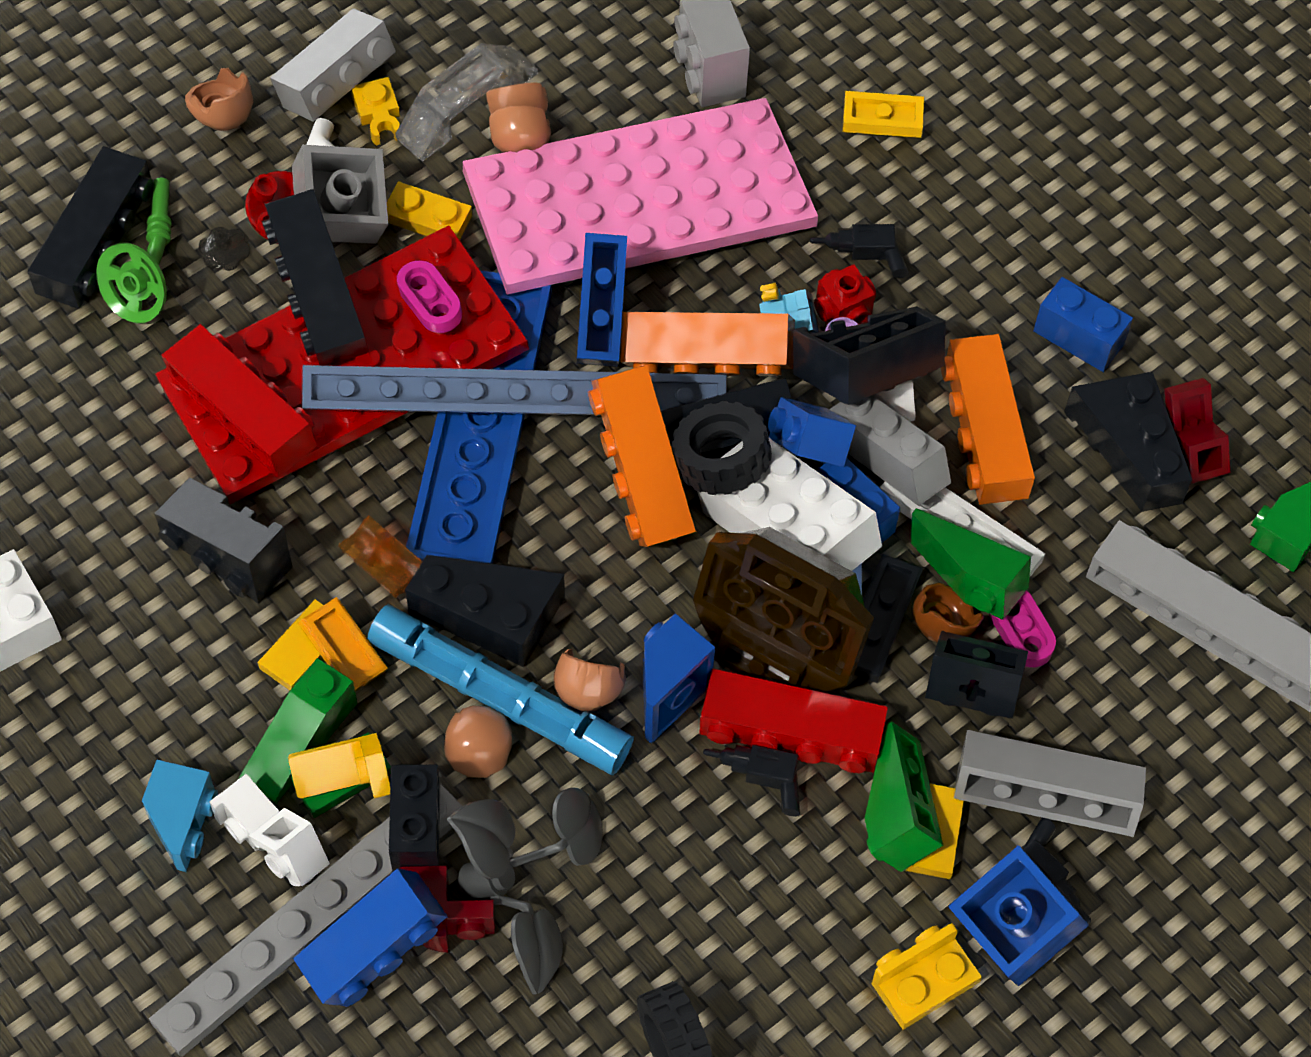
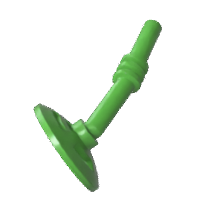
(141, 275)

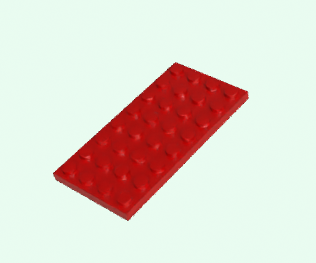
(393, 338)

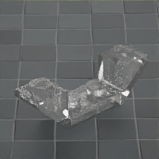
(453, 90)

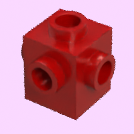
(845, 295)

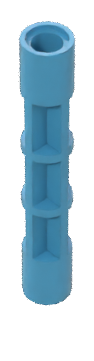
(500, 689)

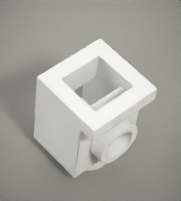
(243, 809)
(291, 847)

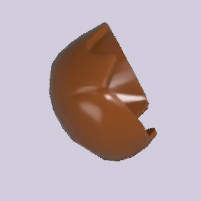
(941, 609)

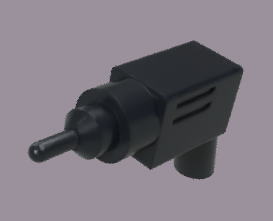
(868, 243)
(765, 768)
(1049, 864)

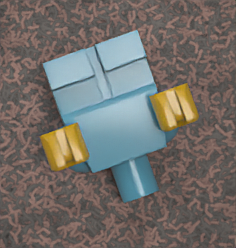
(796, 304)

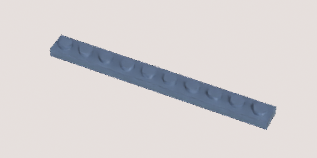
(480, 389)

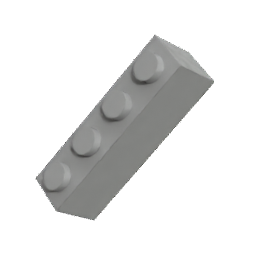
(1050, 783)

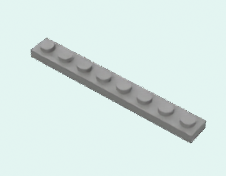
(279, 939)

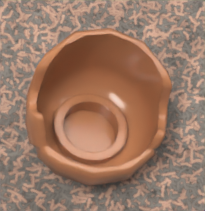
(517, 95)
(519, 128)
(478, 741)

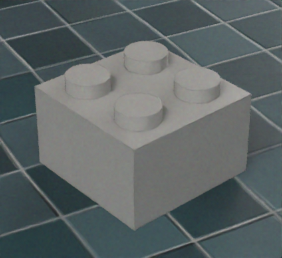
(712, 50)
(347, 188)

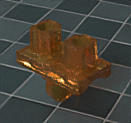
(381, 556)

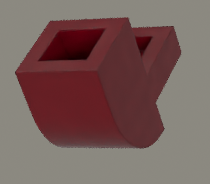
(1200, 439)
(465, 918)

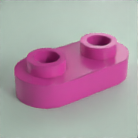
(431, 299)
(1027, 628)

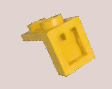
(340, 766)

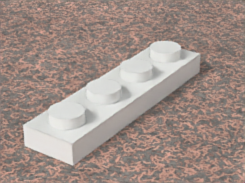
(963, 514)

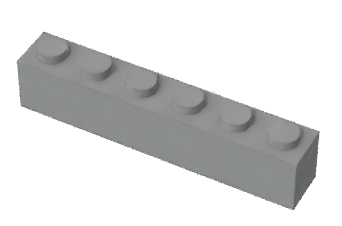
(1206, 610)

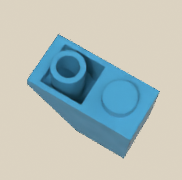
(176, 806)

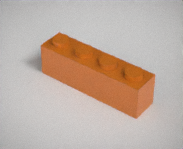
(708, 341)
(988, 420)
(642, 456)

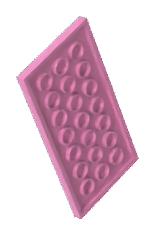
(661, 183)

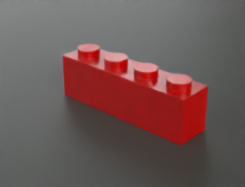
(240, 399)
(793, 721)

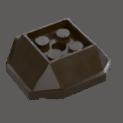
(781, 610)

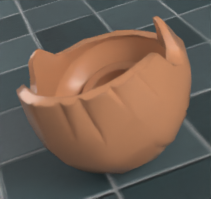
(221, 102)
(587, 684)

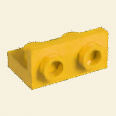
(924, 975)

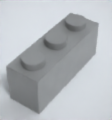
(333, 64)
(896, 449)

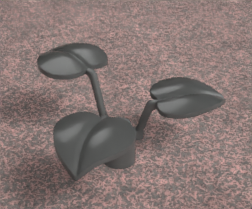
(487, 837)

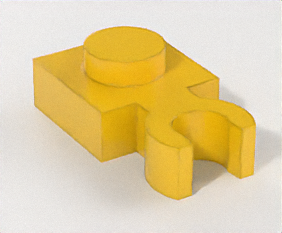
(377, 107)

